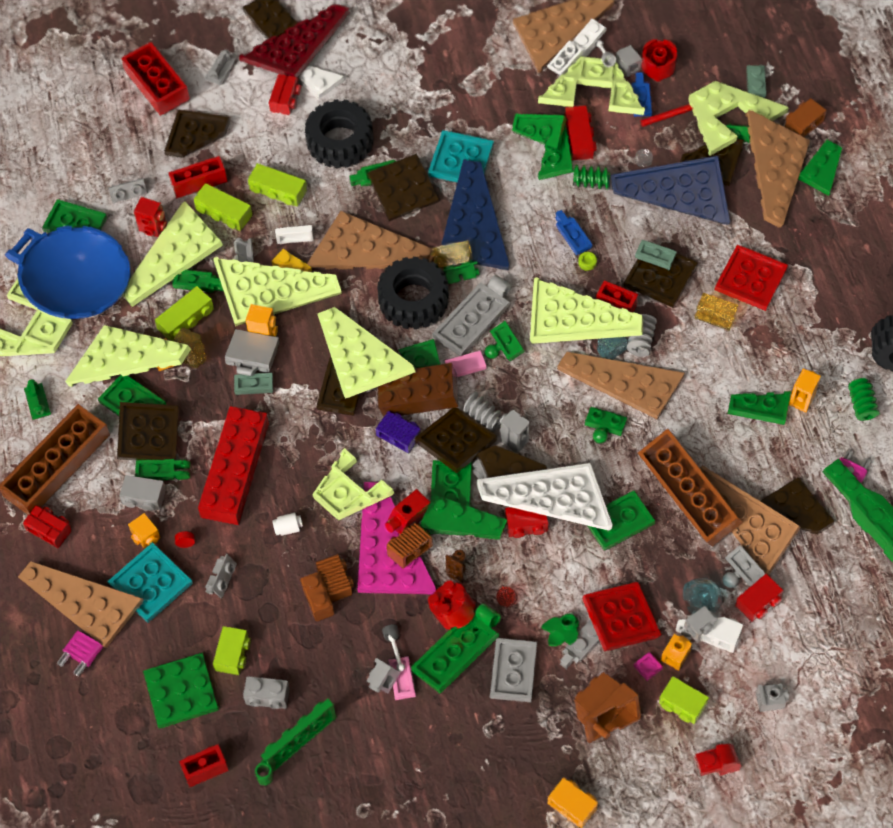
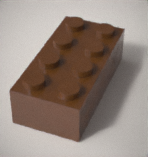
(420, 392)

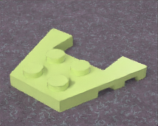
(342, 495)

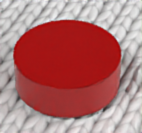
(184, 539)

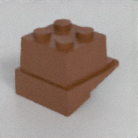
(606, 707)

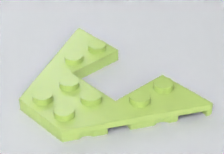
(593, 73)
(719, 99)
(41, 335)

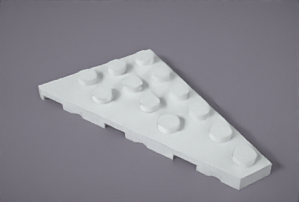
(558, 492)

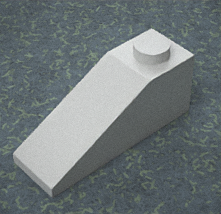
(724, 634)

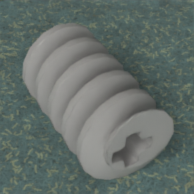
(641, 344)
(481, 412)

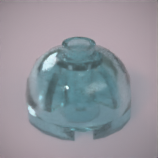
(702, 593)

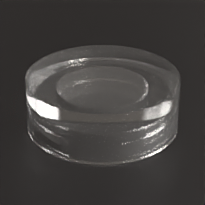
(643, 158)

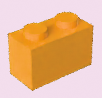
(261, 320)
(804, 390)
(573, 802)

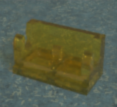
(452, 254)
(716, 311)

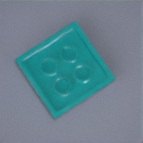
(453, 149)
(152, 578)

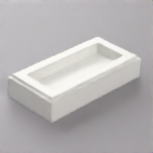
(294, 234)

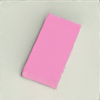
(468, 363)
(404, 685)

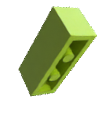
(277, 185)
(222, 207)
(184, 313)

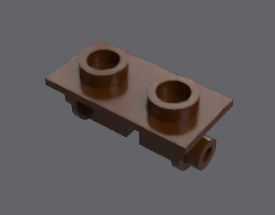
(456, 565)

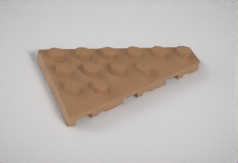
(551, 28)
(778, 164)
(361, 244)

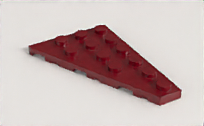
(297, 47)

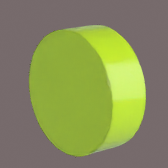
(587, 261)

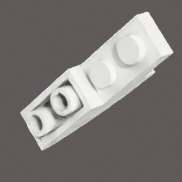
(580, 46)

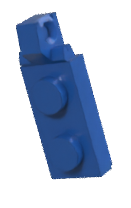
(642, 91)
(572, 233)

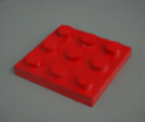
(751, 277)
(621, 616)

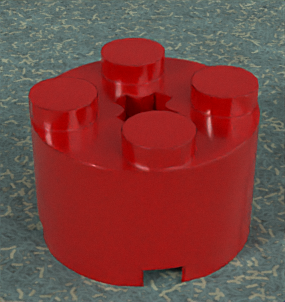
(659, 59)
(452, 605)

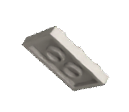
(513, 670)

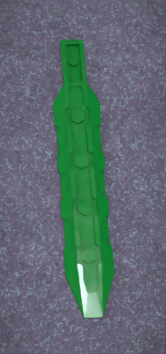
(867, 507)

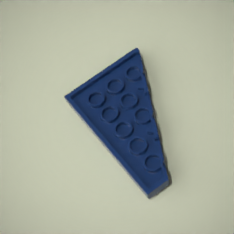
(685, 187)
(475, 219)

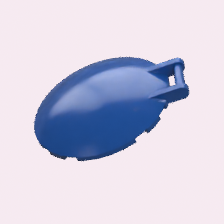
(71, 271)

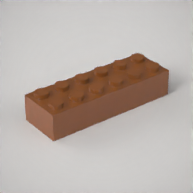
(54, 459)
(690, 487)

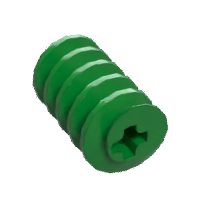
(590, 176)
(863, 399)

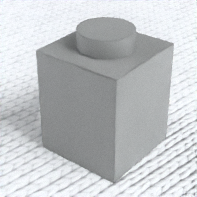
(628, 61)

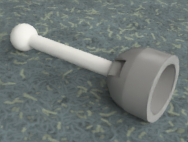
(608, 56)

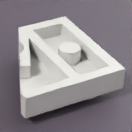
(319, 81)

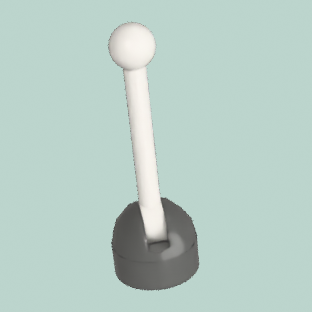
(391, 634)

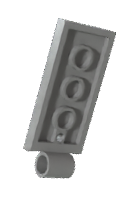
(473, 316)

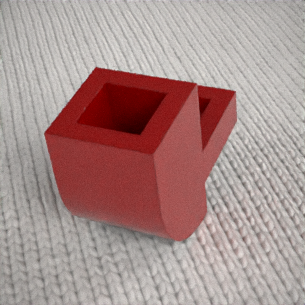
(720, 759)

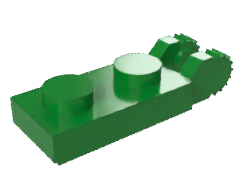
(162, 469)

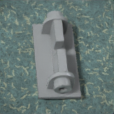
(220, 67)
(127, 190)
(244, 250)
(224, 569)

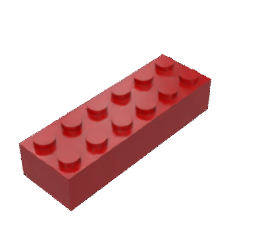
(233, 465)

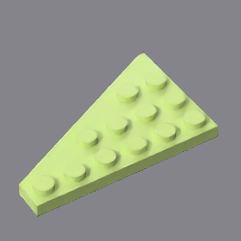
(177, 249)
(271, 287)
(568, 316)
(125, 353)
(359, 356)

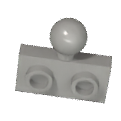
(744, 567)

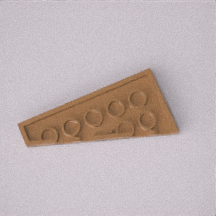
(633, 384)
(763, 531)
(89, 605)

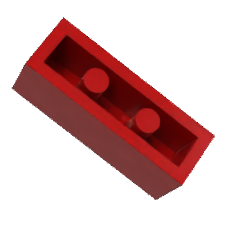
(580, 132)
(193, 177)

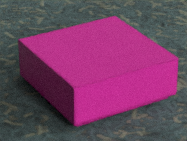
(648, 666)

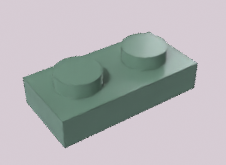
(756, 80)
(655, 254)
(255, 384)

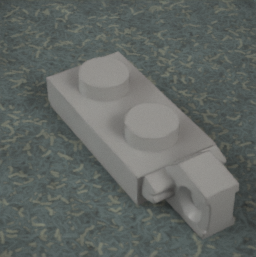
(581, 647)

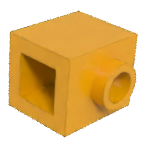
(143, 531)
(676, 651)

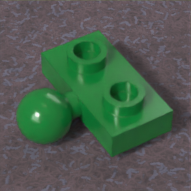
(505, 341)
(604, 422)

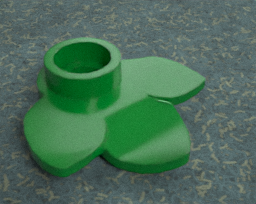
(561, 631)

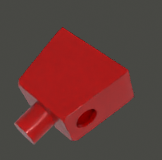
(403, 516)

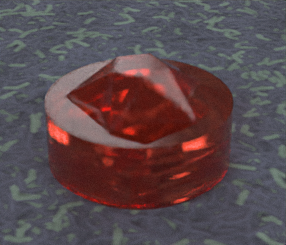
(506, 597)

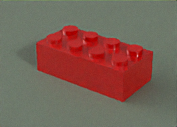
(155, 78)

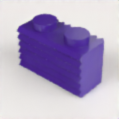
(398, 431)

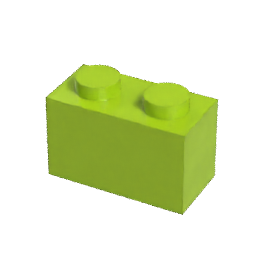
(231, 650)
(683, 700)

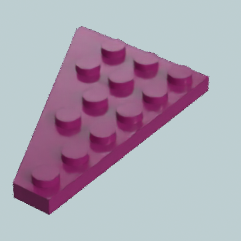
(377, 570)

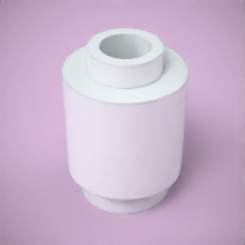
(287, 524)

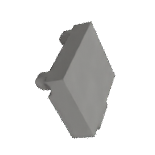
(251, 352)

